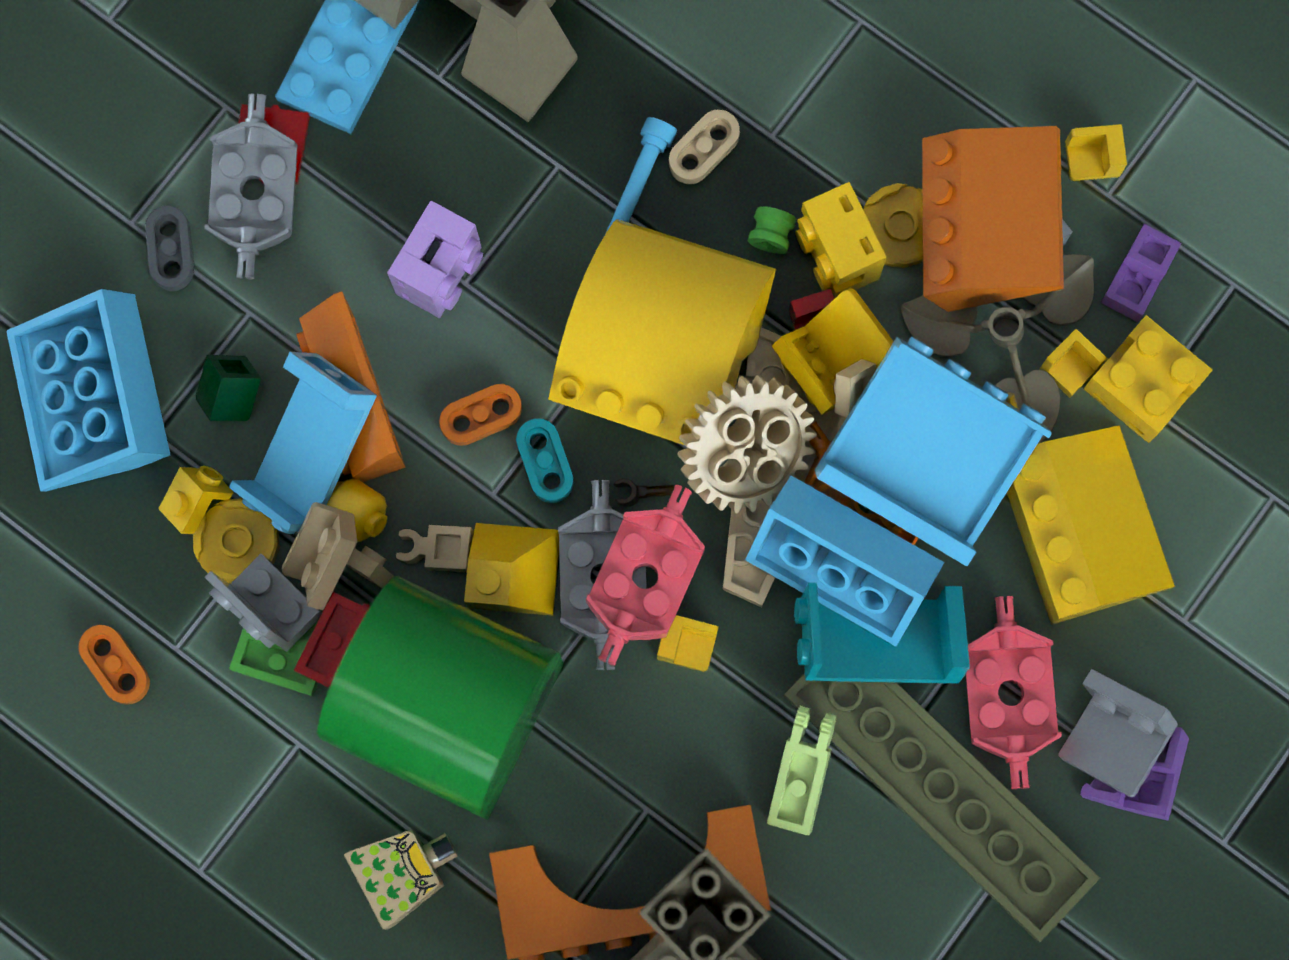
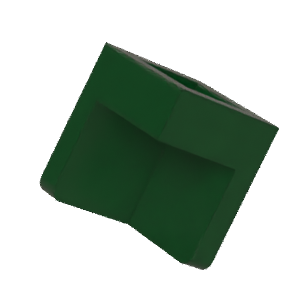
(227, 388)

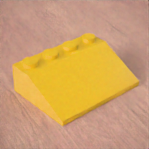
(1087, 525)

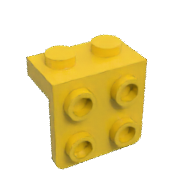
(829, 344)

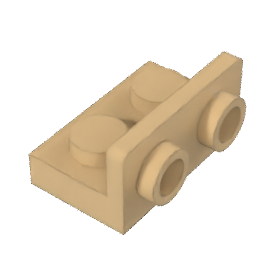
(321, 552)

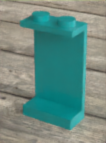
(840, 650)

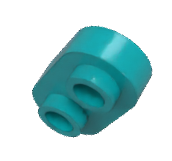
(544, 461)

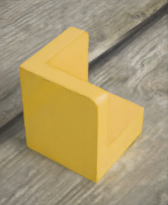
(1096, 152)
(1073, 363)
(688, 644)

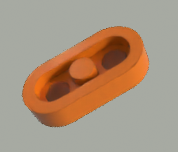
(479, 411)
(114, 666)

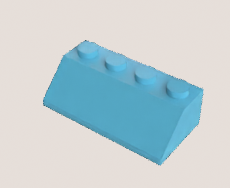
(855, 562)

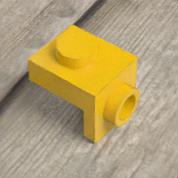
(191, 496)

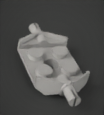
(244, 154)
(583, 548)

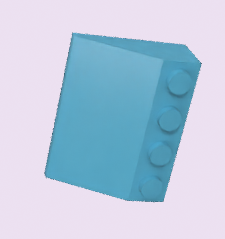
(88, 390)

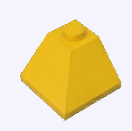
(512, 569)

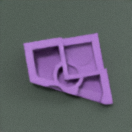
(1158, 789)

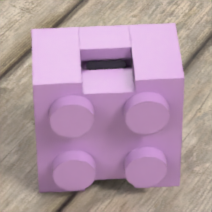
(436, 259)

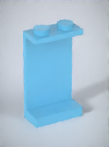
(309, 442)

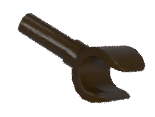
(641, 491)

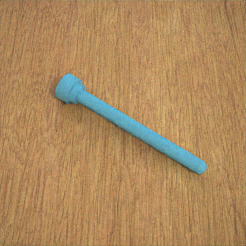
(656, 137)

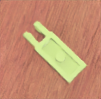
(801, 776)

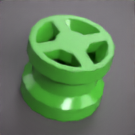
(771, 230)

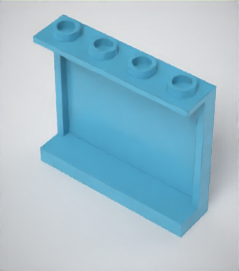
(931, 448)

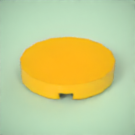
(898, 223)
(233, 538)

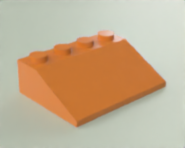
(991, 215)

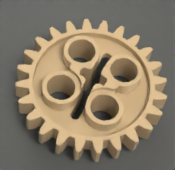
(746, 443)

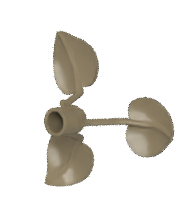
(950, 331)

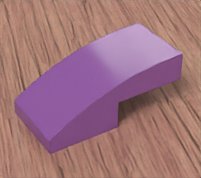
(1141, 273)

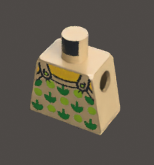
(399, 873)

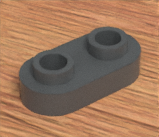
(169, 250)

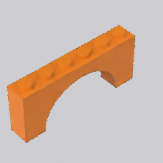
(544, 919)

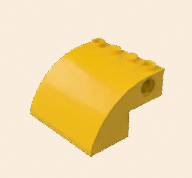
(658, 329)

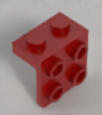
(330, 639)

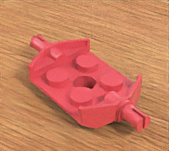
(650, 540)
(1018, 657)

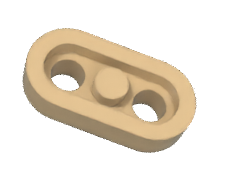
(701, 147)

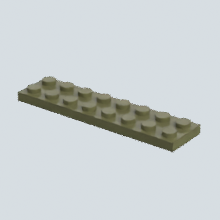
(951, 799)

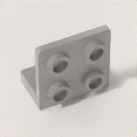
(266, 604)
(1118, 735)

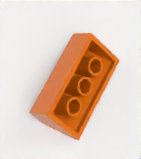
(334, 335)

